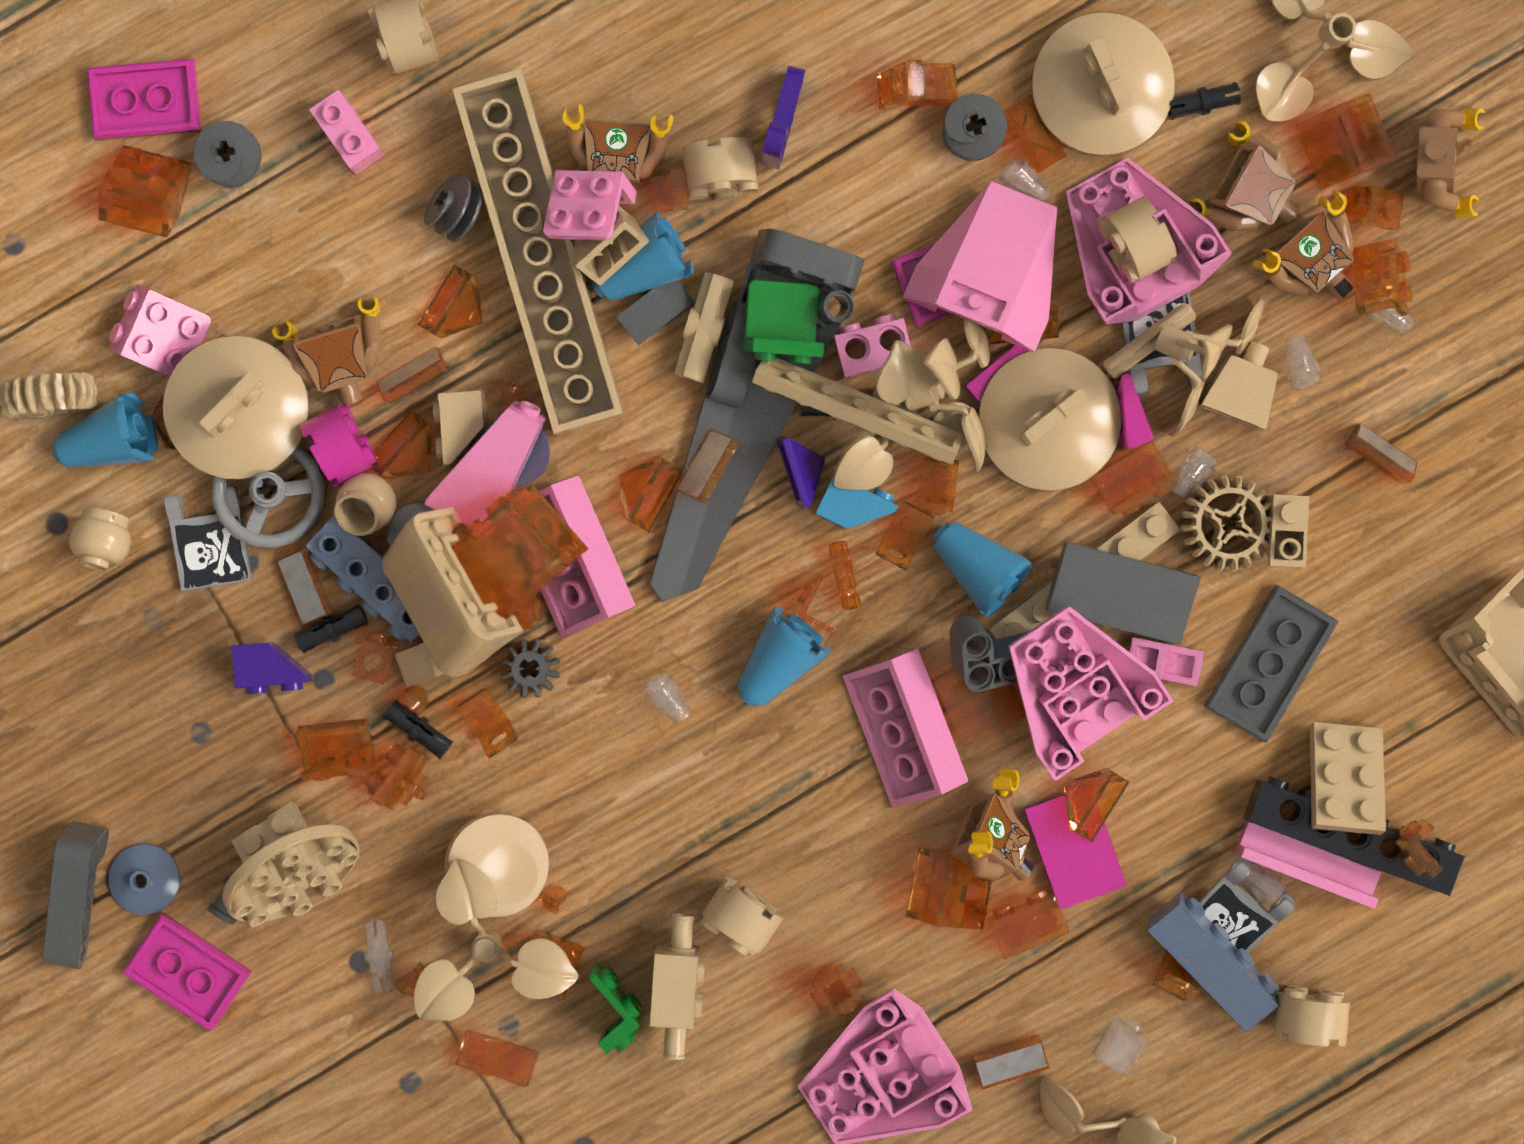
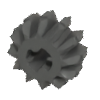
(529, 656)

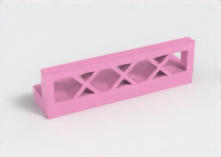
(1308, 864)

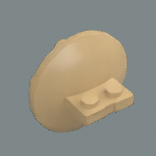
(1102, 84)
(235, 407)
(1050, 419)
(284, 860)

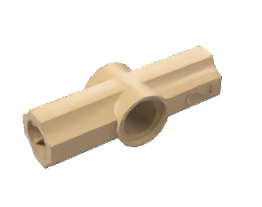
(704, 327)

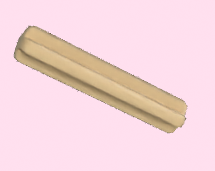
(1145, 342)

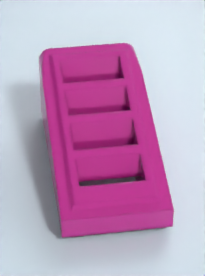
(1134, 423)

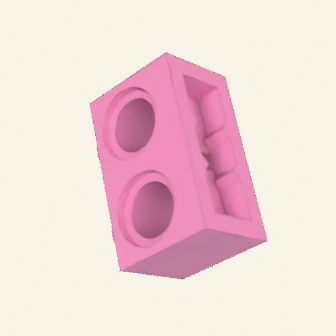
(347, 132)
(875, 354)

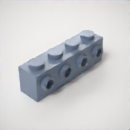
(361, 570)
(1214, 960)

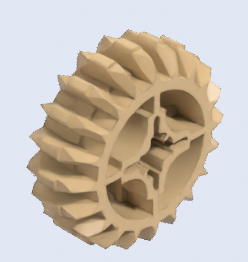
(48, 395)
(1237, 511)

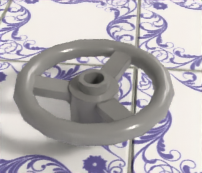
(251, 533)

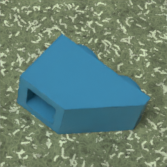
(854, 507)

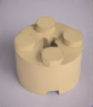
(404, 35)
(719, 168)
(1137, 239)
(742, 917)
(1312, 1016)

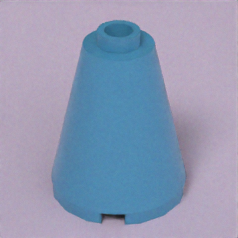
(652, 266)
(109, 436)
(980, 565)
(780, 657)

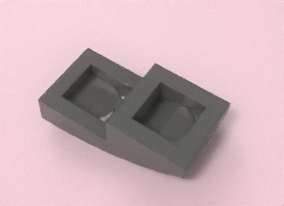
(654, 311)

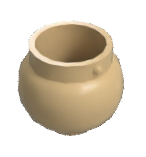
(364, 504)
(100, 539)

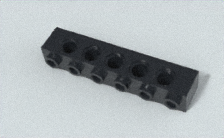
(1264, 811)

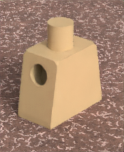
(604, 257)
(1242, 389)

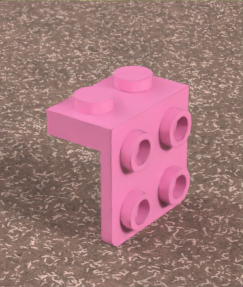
(586, 204)
(157, 330)

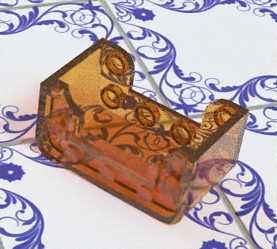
(517, 550)

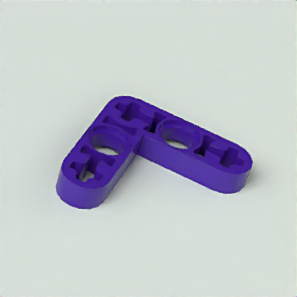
(780, 128)

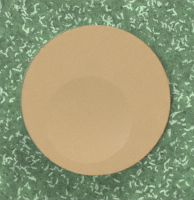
(508, 854)

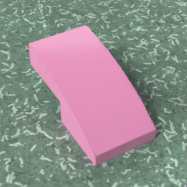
(1169, 661)

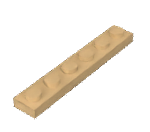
(859, 409)
(1133, 541)

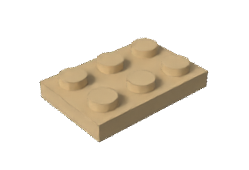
(1347, 778)

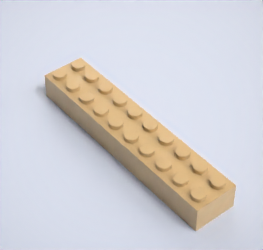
(540, 270)

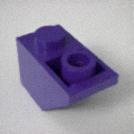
(266, 665)

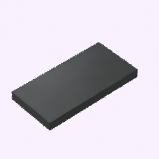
(1123, 592)
(1271, 663)

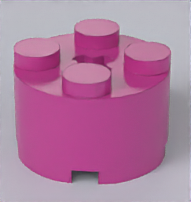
(337, 445)

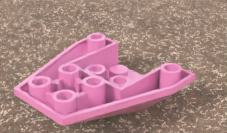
(1196, 242)
(993, 266)
(1079, 687)
(886, 1076)

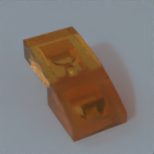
(497, 1058)

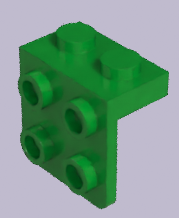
(782, 321)
(621, 1032)

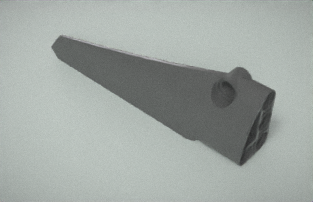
(746, 409)

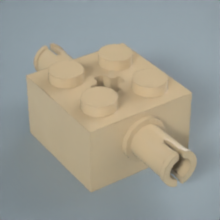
(674, 986)

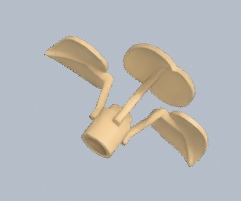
(1374, 54)
(1183, 344)
(943, 364)
(899, 379)
(444, 992)
(1066, 1114)

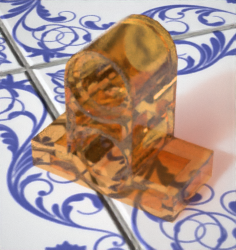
(917, 84)

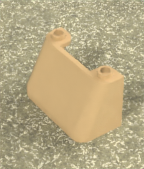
(441, 597)
(1490, 649)

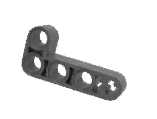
(988, 658)
(72, 893)

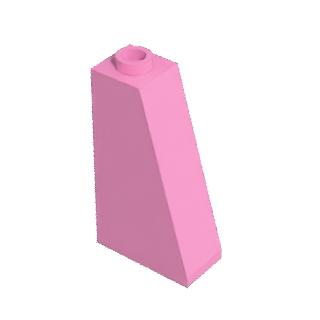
(491, 464)

